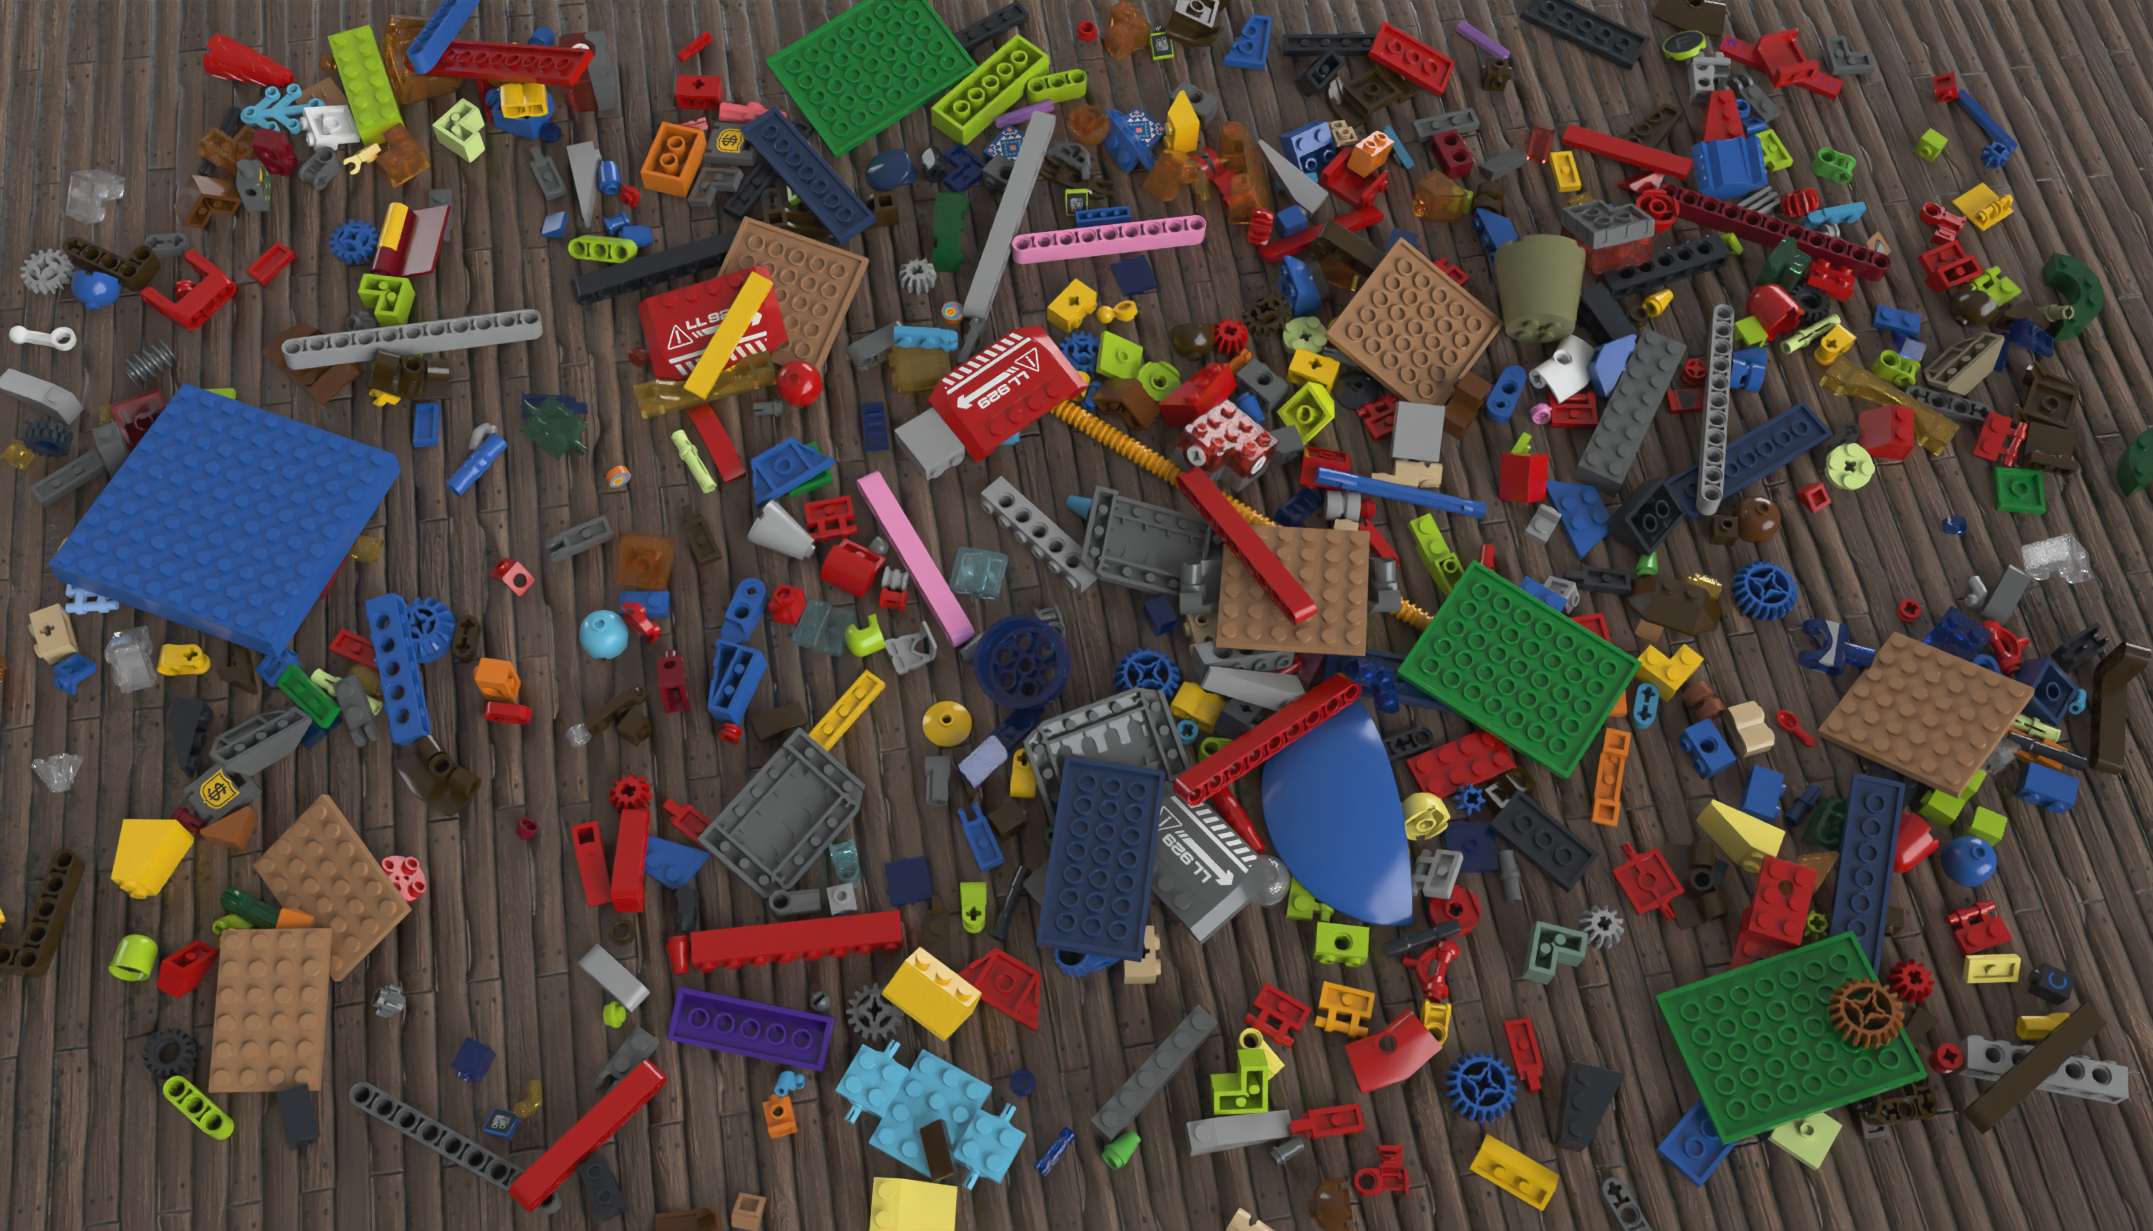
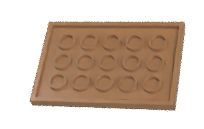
(335, 878)
(270, 1010)

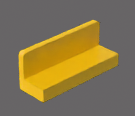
(1515, 1172)

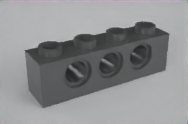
(1245, 659)

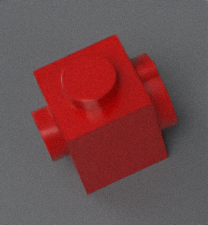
(787, 604)

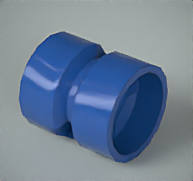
(1752, 375)

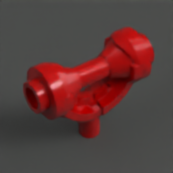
(2007, 661)
(1434, 987)

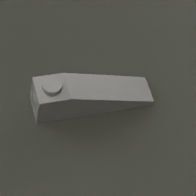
(584, 167)
(1296, 184)
(41, 395)
(1255, 687)
(1236, 1131)

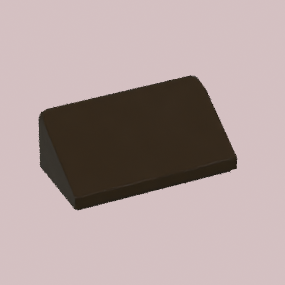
(939, 1150)

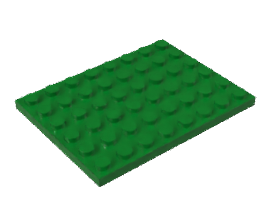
(870, 69)
(1519, 669)
(1765, 1041)

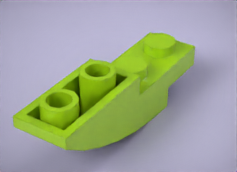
(1435, 554)

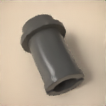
(768, 408)
(1286, 1151)

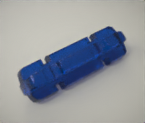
(2000, 363)
(1054, 1151)

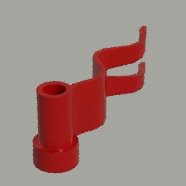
(1221, 178)

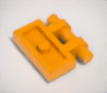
(1348, 1002)

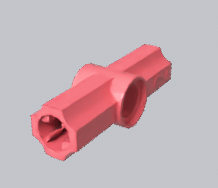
(741, 114)

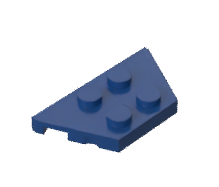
(785, 468)
(1581, 514)

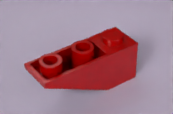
(592, 862)

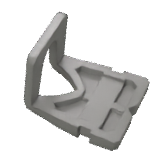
(903, 652)

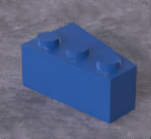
(734, 680)

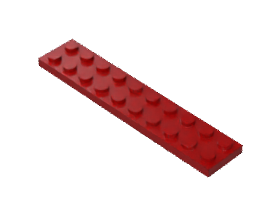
(512, 62)

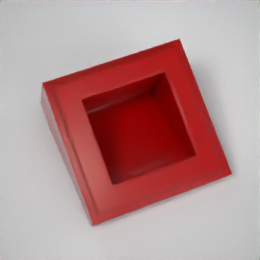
(1814, 496)

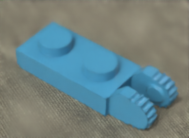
(1844, 213)
(925, 337)

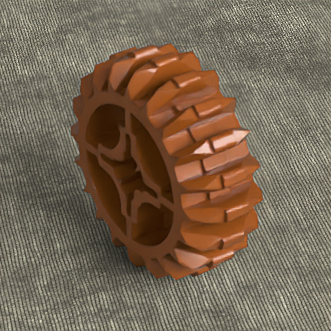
(1876, 1016)

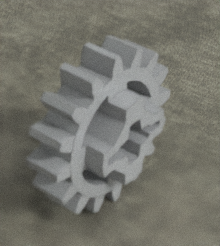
(47, 271)

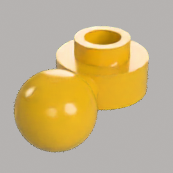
(1122, 311)

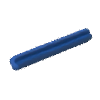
(1985, 120)

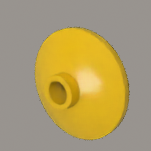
(950, 733)

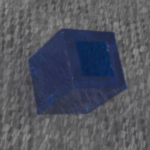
(1160, 615)
(473, 1061)

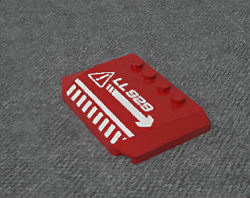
(686, 319)
(1005, 389)

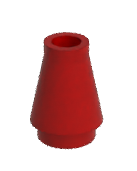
(679, 954)

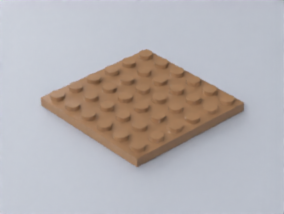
(810, 283)
(1413, 327)
(1327, 566)
(1926, 714)

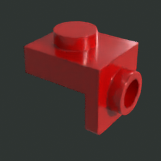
(1945, 87)

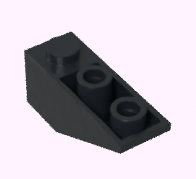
(188, 729)

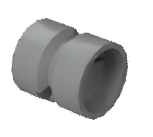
(1342, 506)

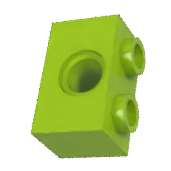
(1354, 937)

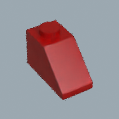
(186, 968)

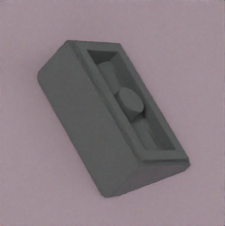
(1503, 164)

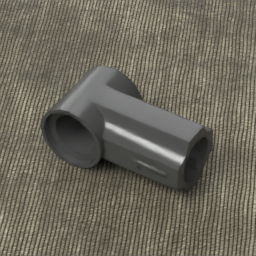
(937, 775)
(797, 903)

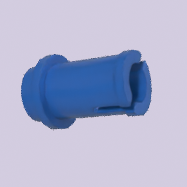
(1087, 402)

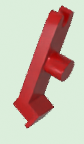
(1378, 543)

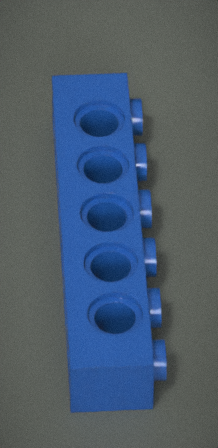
(408, 677)

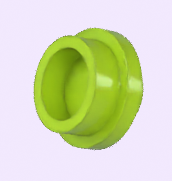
(614, 1014)

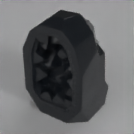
(934, 164)
(685, 908)

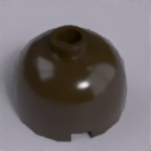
(1973, 308)
(1192, 340)

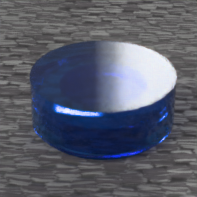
(1954, 525)

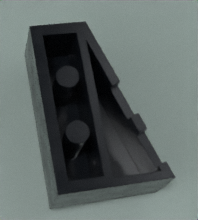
(1602, 316)
(1583, 1103)

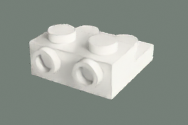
(329, 126)

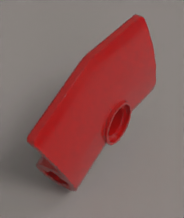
(1381, 1068)

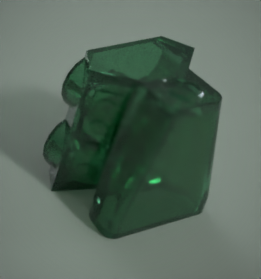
(1784, 266)
(1826, 824)

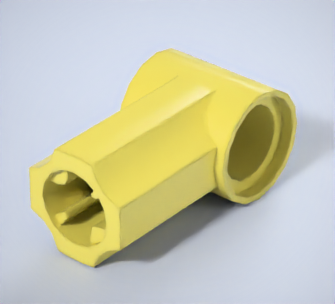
(1273, 1061)

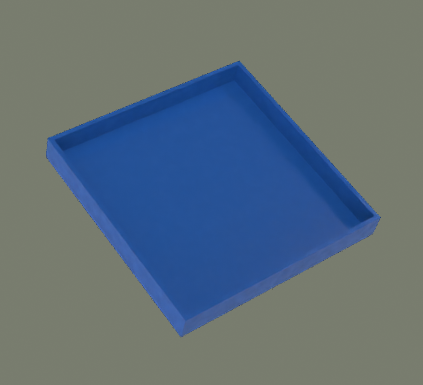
(227, 519)

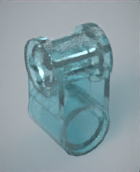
(845, 860)

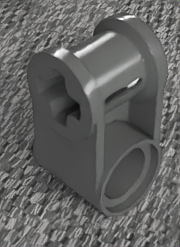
(320, 167)
(1053, 617)

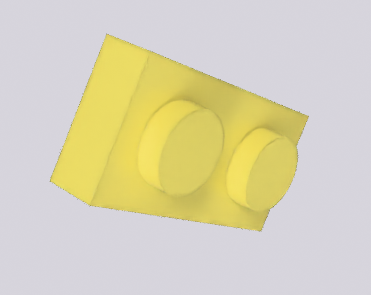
(1991, 968)

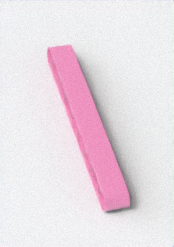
(1108, 239)
(915, 559)

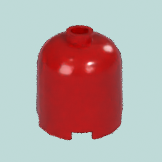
(1774, 309)
(1913, 842)

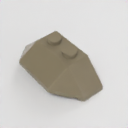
(1965, 363)

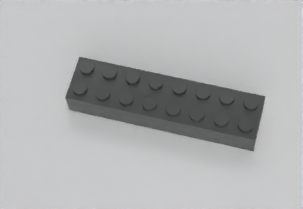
(1629, 413)

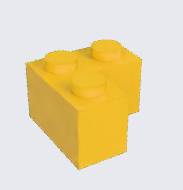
(1667, 673)

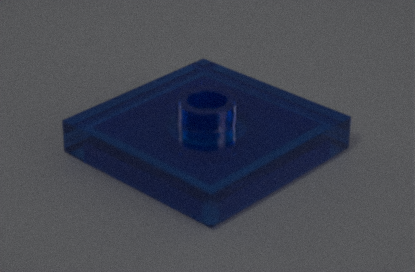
(1475, 843)

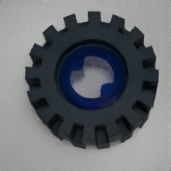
(48, 438)

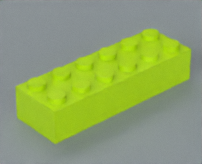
(365, 83)
(989, 90)

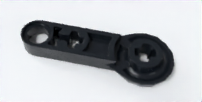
(1410, 749)

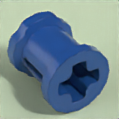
(616, 223)

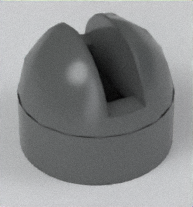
(879, 546)
(824, 1005)

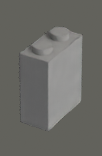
(1417, 432)
(930, 444)

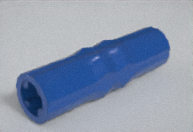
(476, 464)

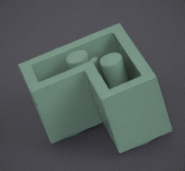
(1551, 945)

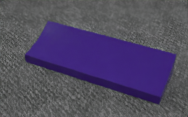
(751, 1028)

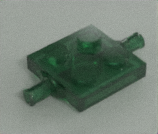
(554, 427)

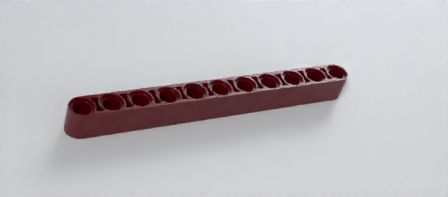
(1770, 232)

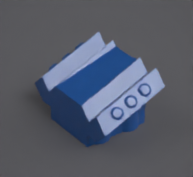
(1729, 167)

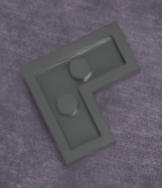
(1843, 61)
(713, 180)

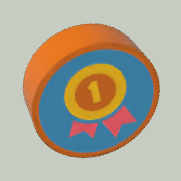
(952, 312)
(618, 476)

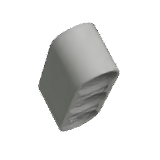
(614, 978)

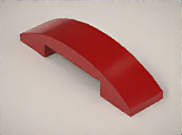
(716, 442)

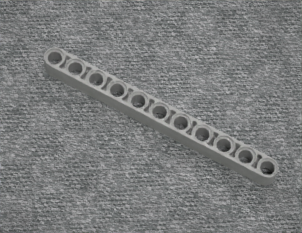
(1009, 215)
(412, 338)
(1715, 410)

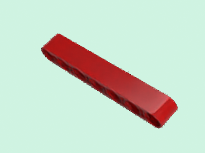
(587, 1136)

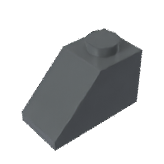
(111, 446)
(1290, 446)

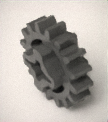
(864, 1012)

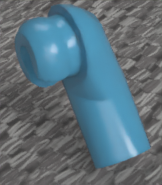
(2079, 702)
(788, 1081)

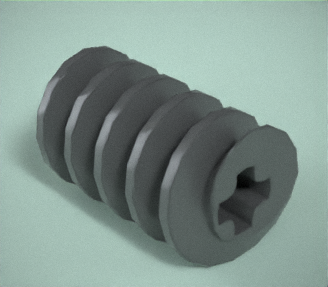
(149, 362)

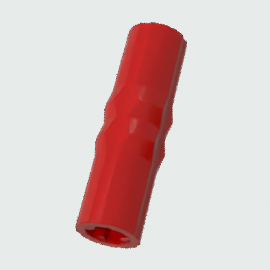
(1236, 818)

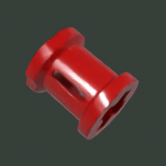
(893, 599)

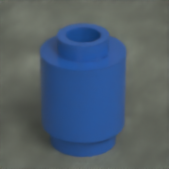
(609, 177)
(639, 234)

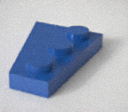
(1252, 44)
(672, 863)

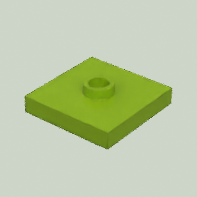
(1118, 357)

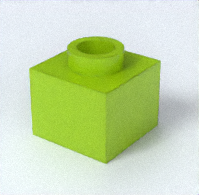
(1930, 145)

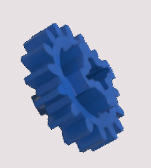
(354, 241)
(1082, 352)

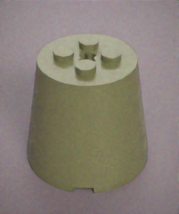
(1540, 286)

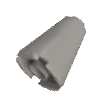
(781, 533)

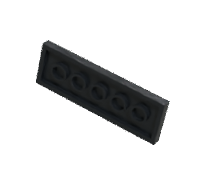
(1587, 30)

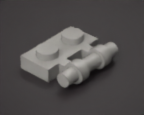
(1441, 876)

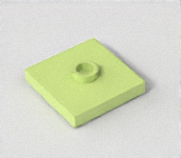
(1807, 1138)

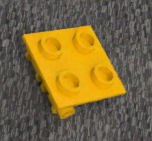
(1984, 206)

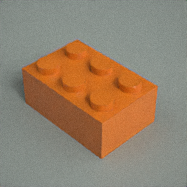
(673, 159)

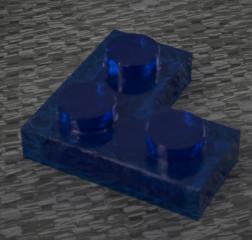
(967, 170)
(1380, 679)

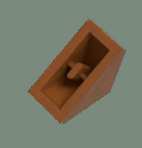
(232, 830)

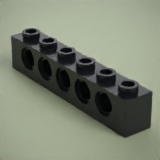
(1667, 267)

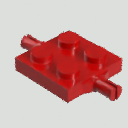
(1647, 881)

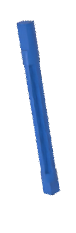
(1400, 492)

